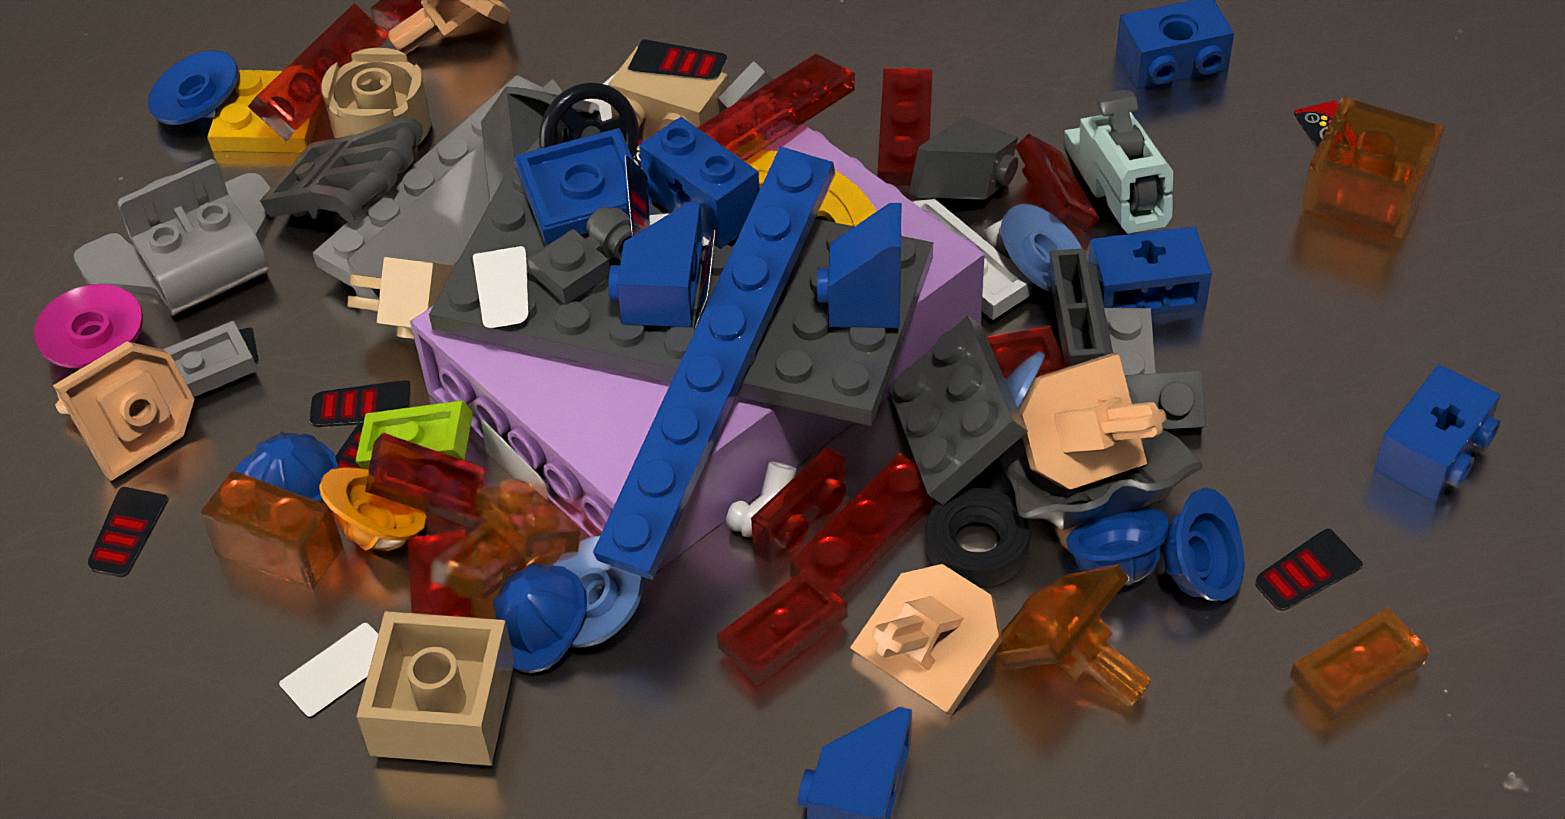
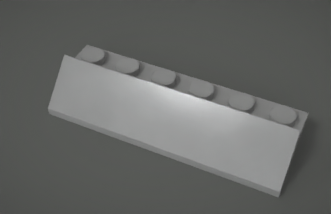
(427, 209)

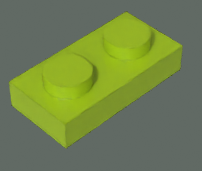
(434, 426)

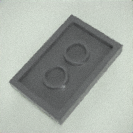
(956, 410)

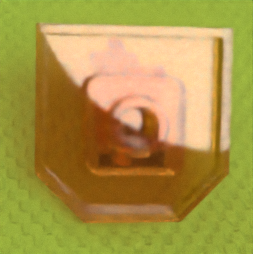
(1065, 628)

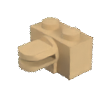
(405, 291)

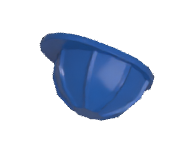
(291, 463)
(1124, 539)
(1205, 548)
(541, 614)

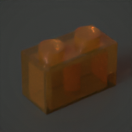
(272, 530)

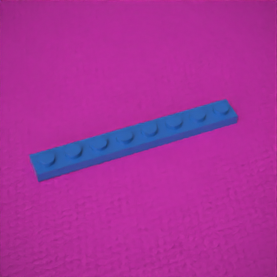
(714, 364)

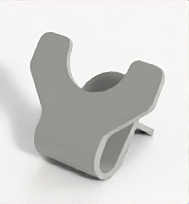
(188, 238)

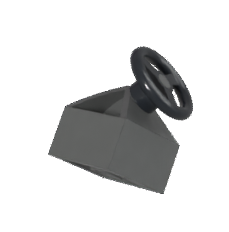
(534, 119)

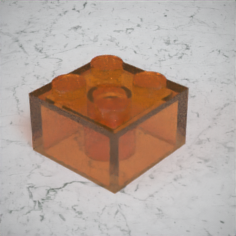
(1372, 167)

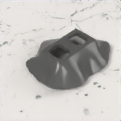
(1167, 465)

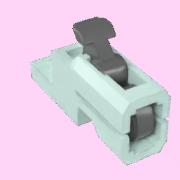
(1123, 163)

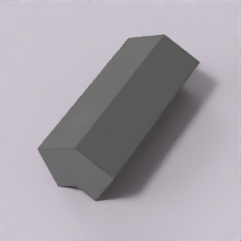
(1066, 273)

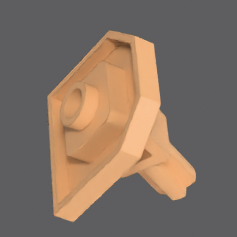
(443, 17)
(127, 405)
(1086, 423)
(932, 634)

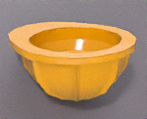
(365, 517)

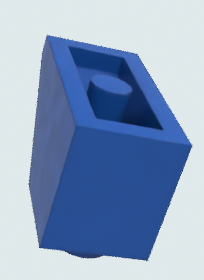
(660, 271)
(865, 273)
(859, 771)

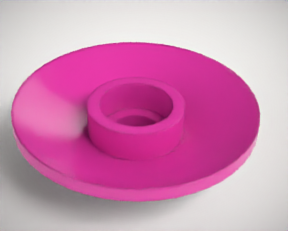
(87, 324)

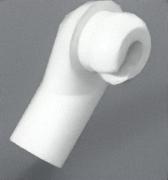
(740, 512)

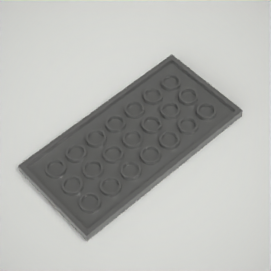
(795, 364)

